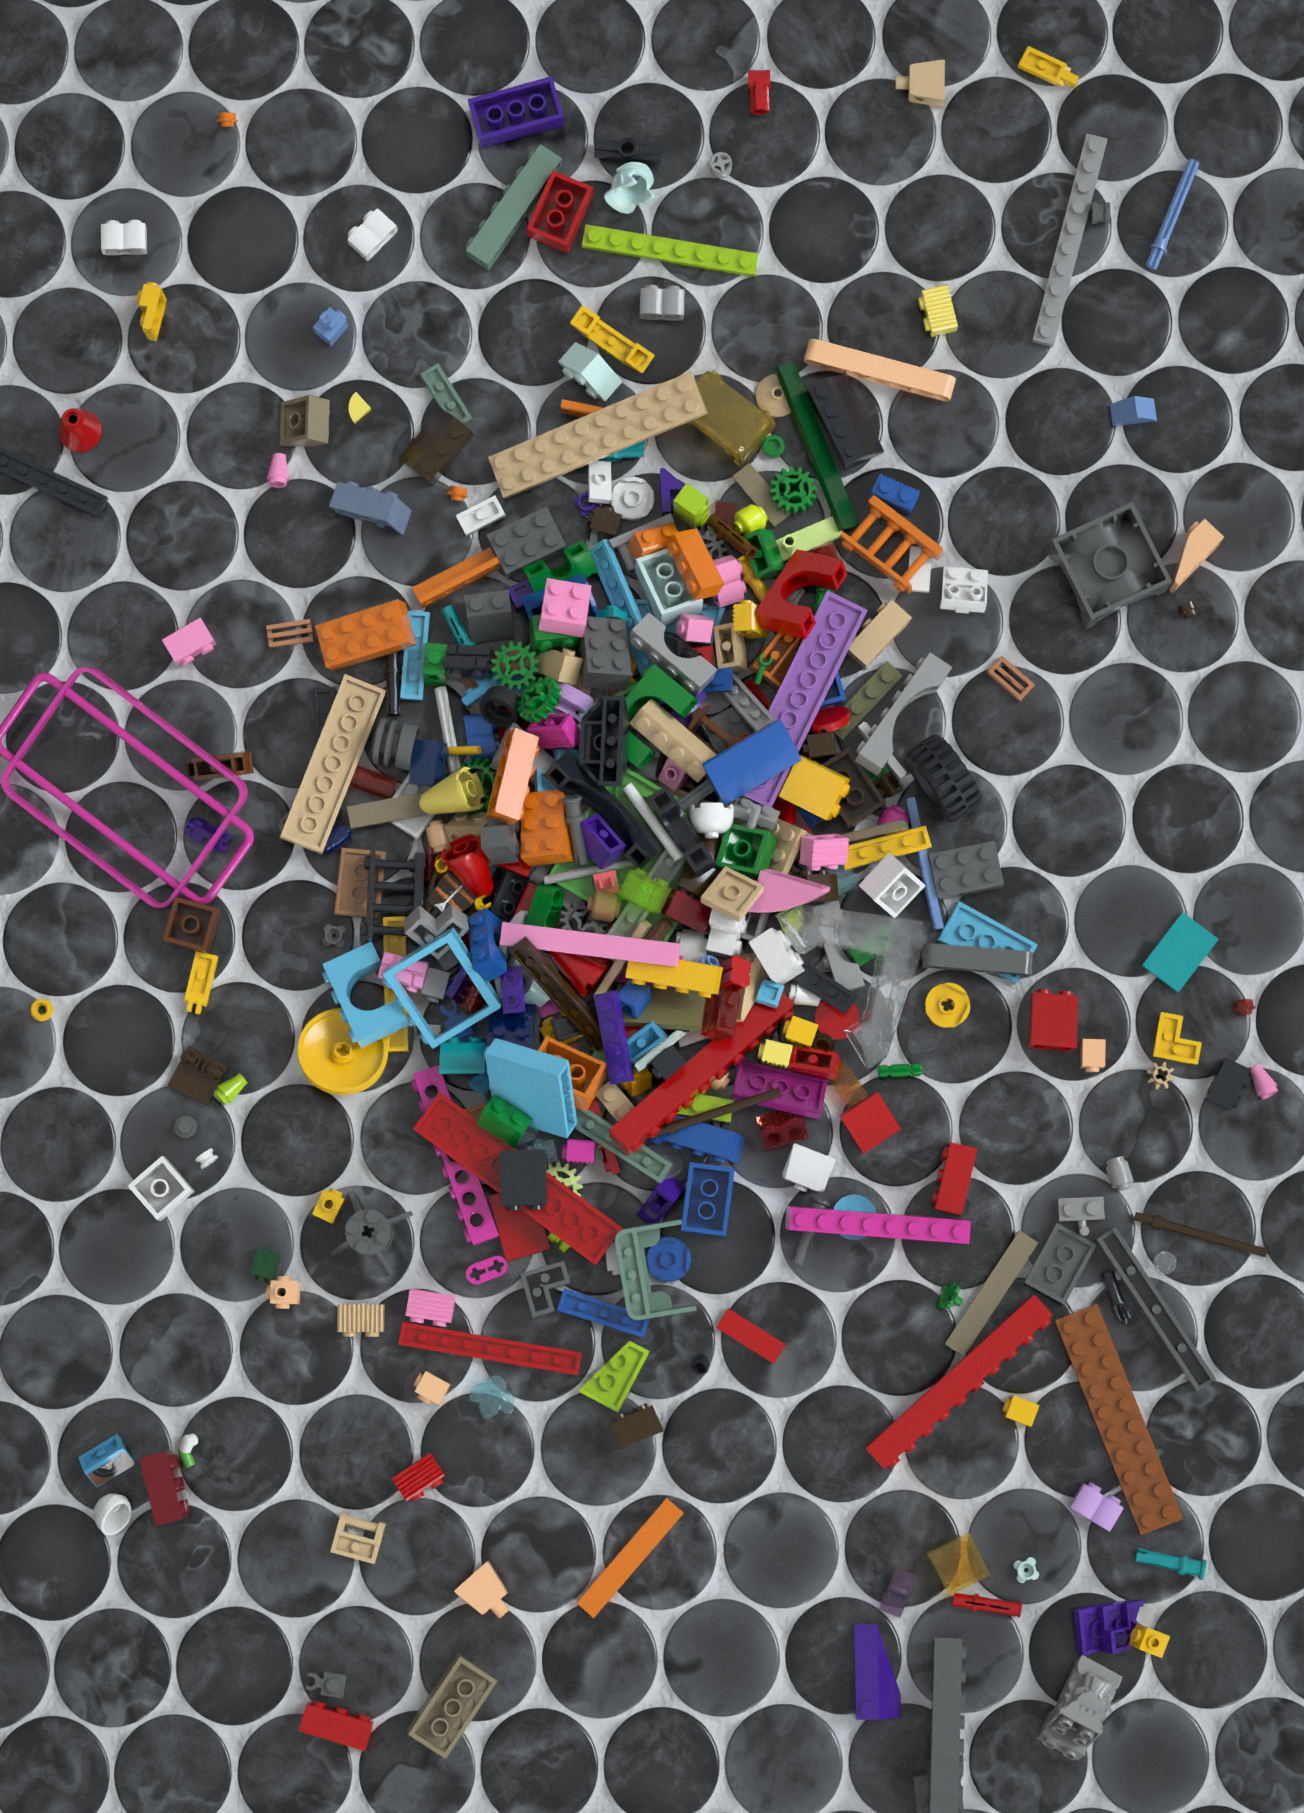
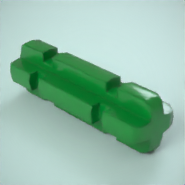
(900, 1070)

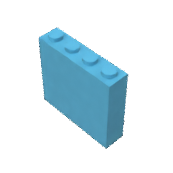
(533, 1084)

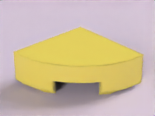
(357, 408)

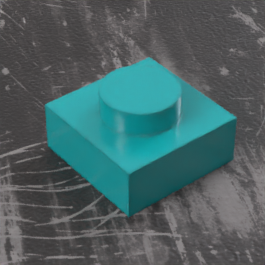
(612, 612)

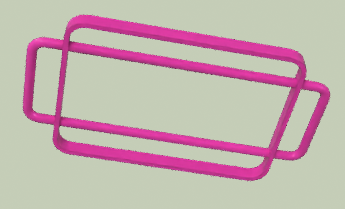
(230, 816)

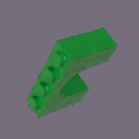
(656, 686)

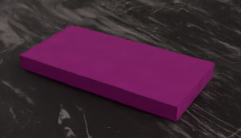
(800, 1092)

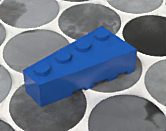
(705, 1139)

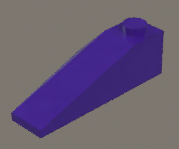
(874, 1681)

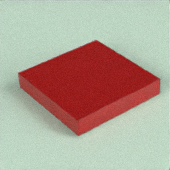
(869, 1122)

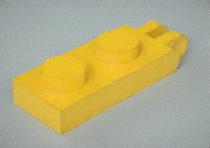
(200, 981)

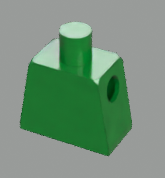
(433, 665)

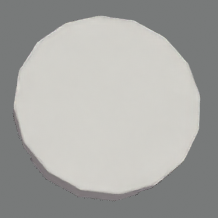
(633, 498)

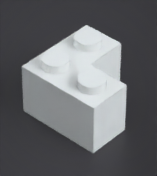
(725, 935)

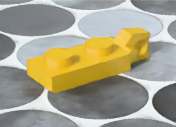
(1047, 68)

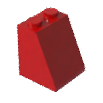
(1053, 1021)

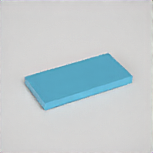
(975, 929)

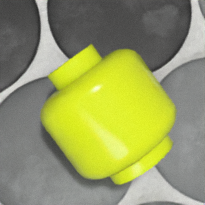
(750, 519)

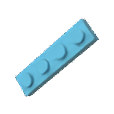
(412, 674)

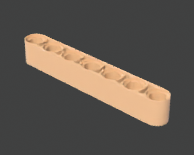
(879, 370)

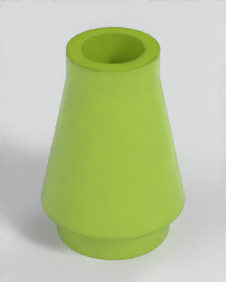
(230, 1089)

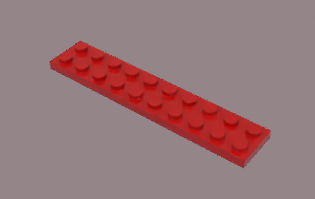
(478, 1151)

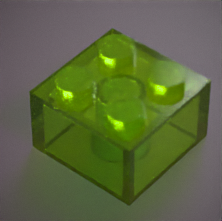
(644, 891)

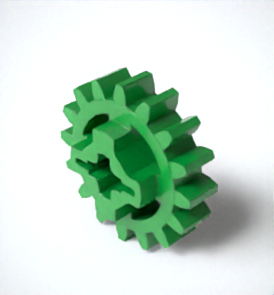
(798, 499)
(509, 675)
(539, 699)

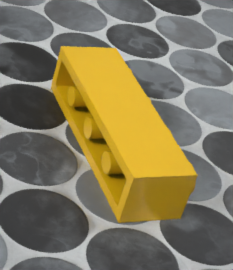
(686, 976)

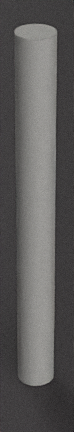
(586, 871)

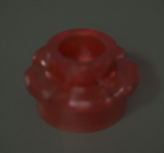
(1244, 1006)

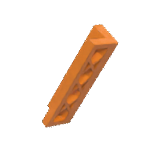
(456, 577)

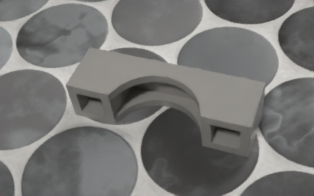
(690, 672)
(843, 972)

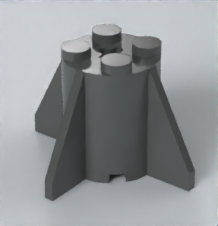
(382, 1235)

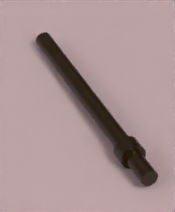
(674, 1126)
(1158, 1222)

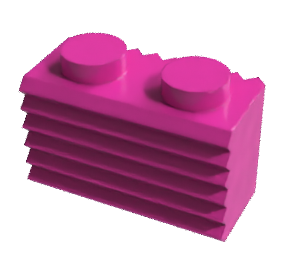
(556, 731)
(579, 1152)

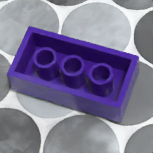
(516, 112)

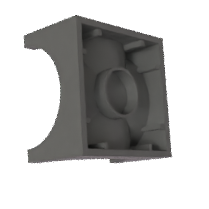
(1110, 563)

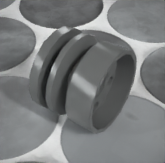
(394, 743)

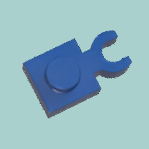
(454, 1018)

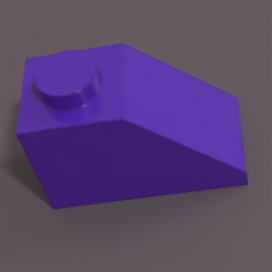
(601, 842)
(661, 1200)

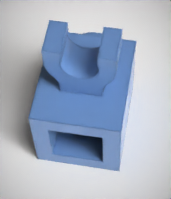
(330, 325)

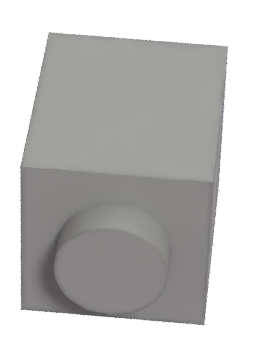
(435, 985)

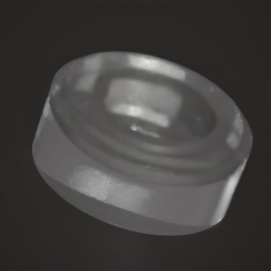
(1164, 1262)

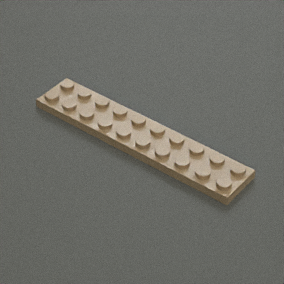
(598, 435)

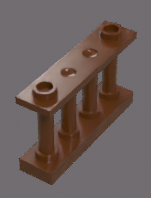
(699, 716)

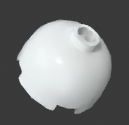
(711, 818)

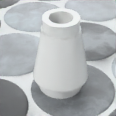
(802, 996)

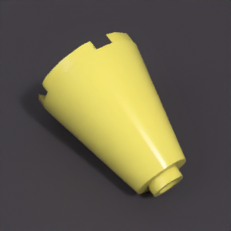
(454, 794)

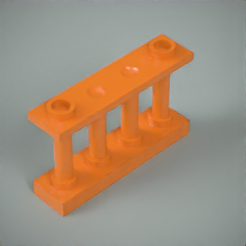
(894, 523)

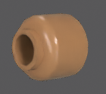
(604, 906)

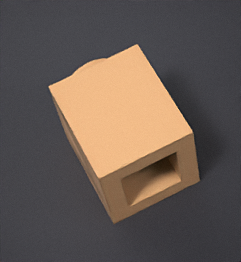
(1092, 1054)

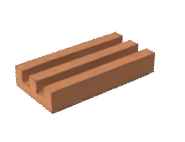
(307, 622)
(1006, 686)

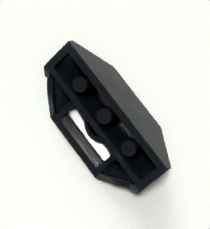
(605, 741)

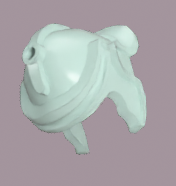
(630, 187)

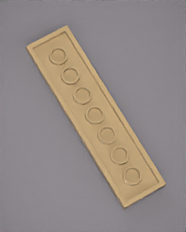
(333, 764)

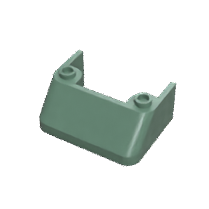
(638, 1297)

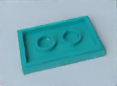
(1180, 952)

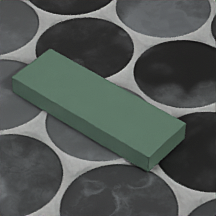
(444, 393)

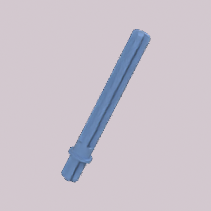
(1161, 240)

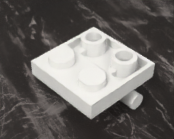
(964, 590)

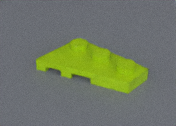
(616, 1377)

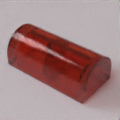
(373, 783)

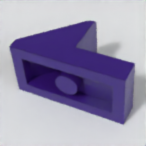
(669, 486)

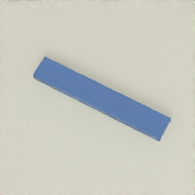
(925, 870)

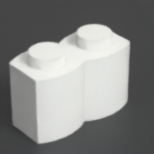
(372, 234)
(124, 238)

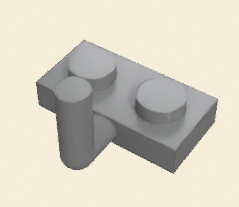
(755, 814)
(1081, 1210)

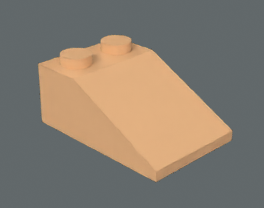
(1200, 543)

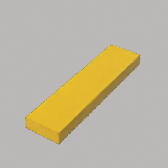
(877, 849)

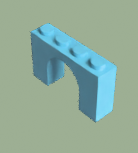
(342, 975)

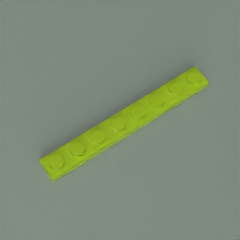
(670, 250)

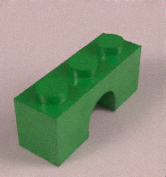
(577, 561)

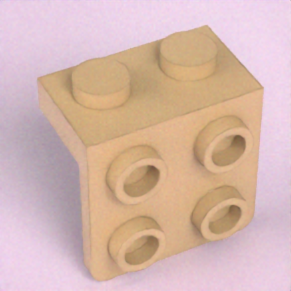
(463, 825)

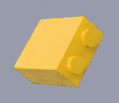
(815, 788)

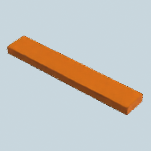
(630, 1557)

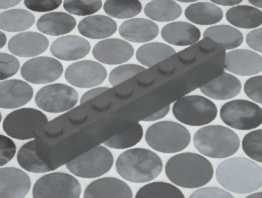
(946, 1725)

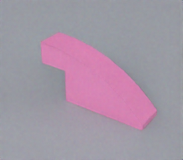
(785, 891)

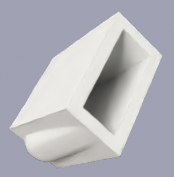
(808, 1169)

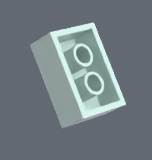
(665, 587)

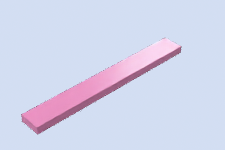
(592, 944)

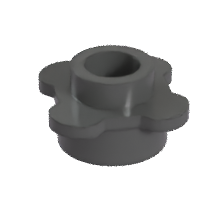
(338, 940)

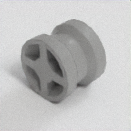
(720, 159)

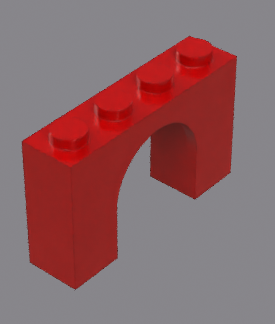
(800, 571)

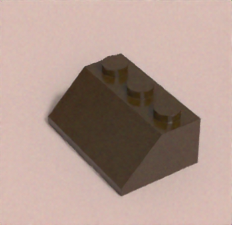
(436, 446)

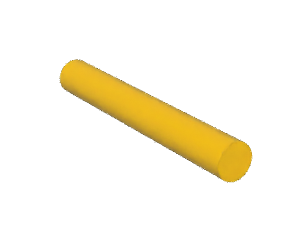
(464, 750)

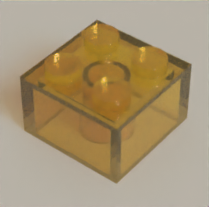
(958, 1563)

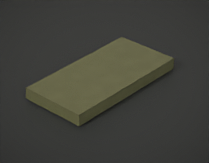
(670, 1010)

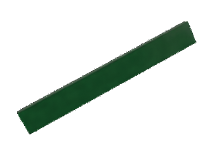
(816, 447)

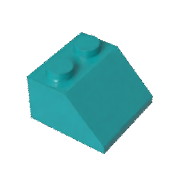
(462, 1055)

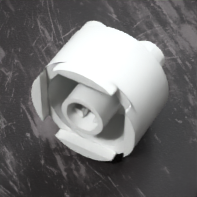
(692, 944)

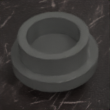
(185, 1127)

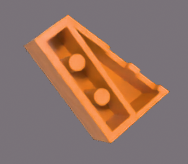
(783, 650)

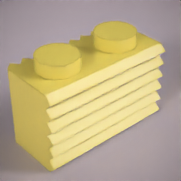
(938, 310)
(775, 1054)

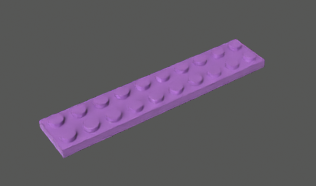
(811, 678)

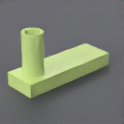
(808, 537)

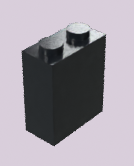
(523, 1179)

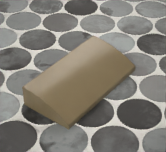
(451, 1706)

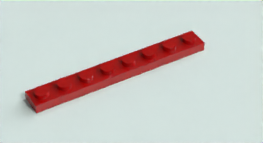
(490, 1348)

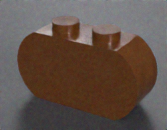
(237, 762)

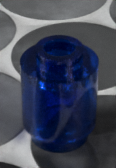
(338, 837)

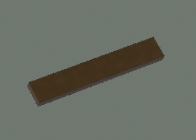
(558, 990)

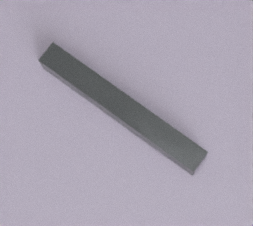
(1155, 1309)

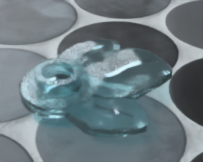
(491, 1400)

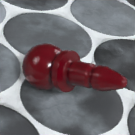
(429, 863)

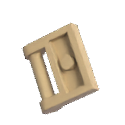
(356, 1545)

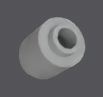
(1119, 1173)

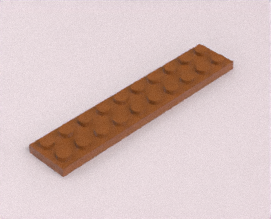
(1118, 1419)

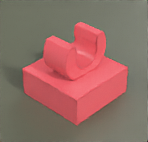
(606, 882)

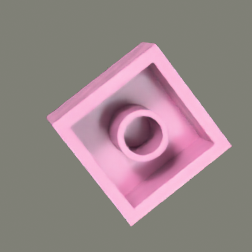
(565, 607)

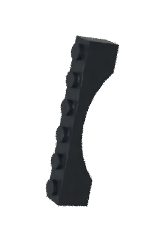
(572, 779)

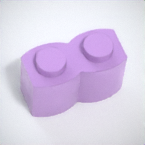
(1096, 1507)

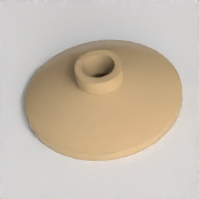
(768, 401)

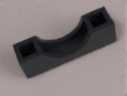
(682, 831)

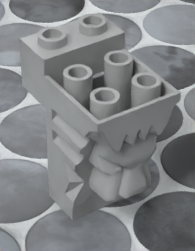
(1080, 1708)

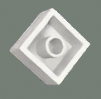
(891, 885)
(777, 956)
(161, 1188)

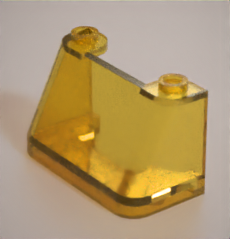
(731, 418)

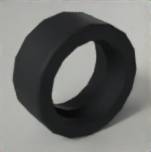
(495, 715)

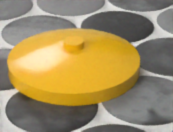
(334, 1061)

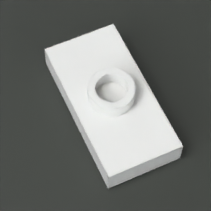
(599, 482)

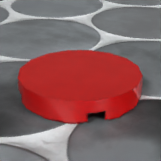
(830, 719)
(833, 1021)

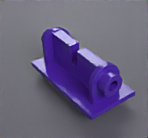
(199, 829)
(512, 991)

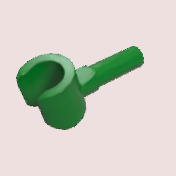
(762, 665)

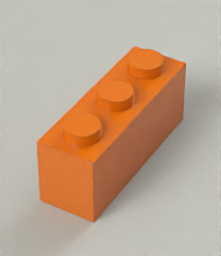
(695, 564)

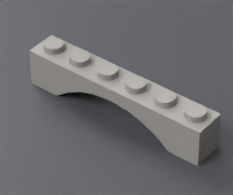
(927, 680)

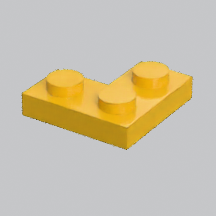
(1169, 1044)

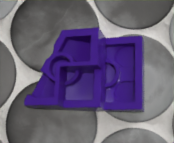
(1106, 1626)

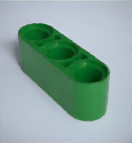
(545, 906)

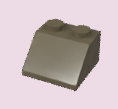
(304, 421)

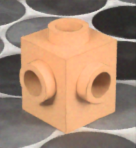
(292, 1292)

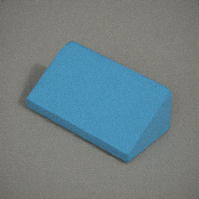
(645, 1040)

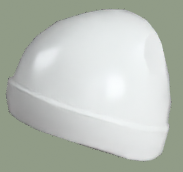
(112, 1513)

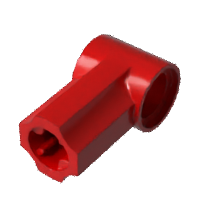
(759, 91)

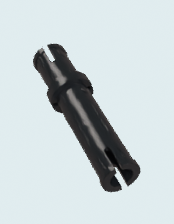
(393, 684)

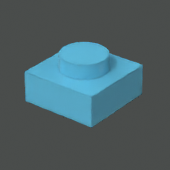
(769, 993)

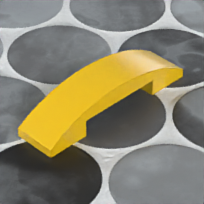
(611, 341)

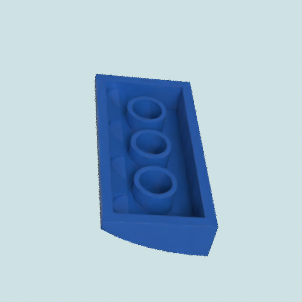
(751, 762)

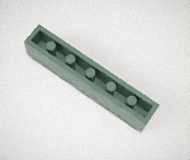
(513, 208)

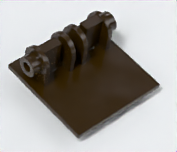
(197, 1075)

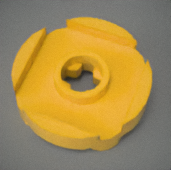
(949, 1018)

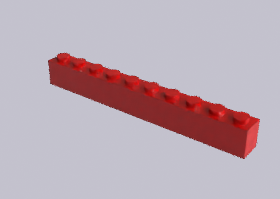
(697, 1075)
(956, 1383)

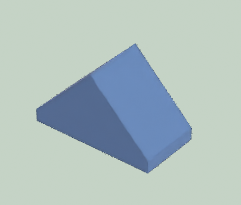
(1133, 411)

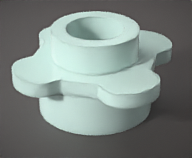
(1021, 1565)

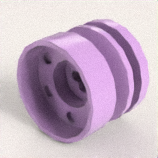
(572, 701)

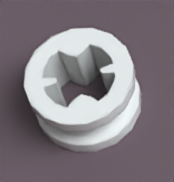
(206, 1158)

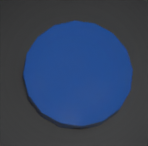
(668, 1259)

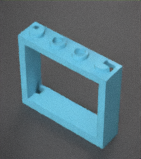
(464, 956)

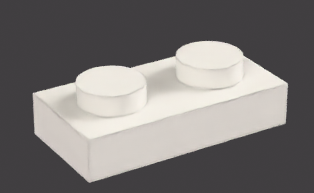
(480, 515)

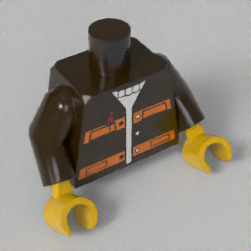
(446, 890)

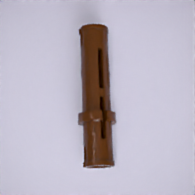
(726, 531)

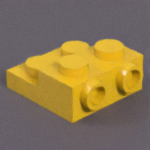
(152, 304)

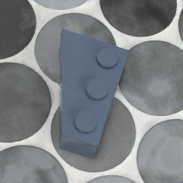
(370, 506)

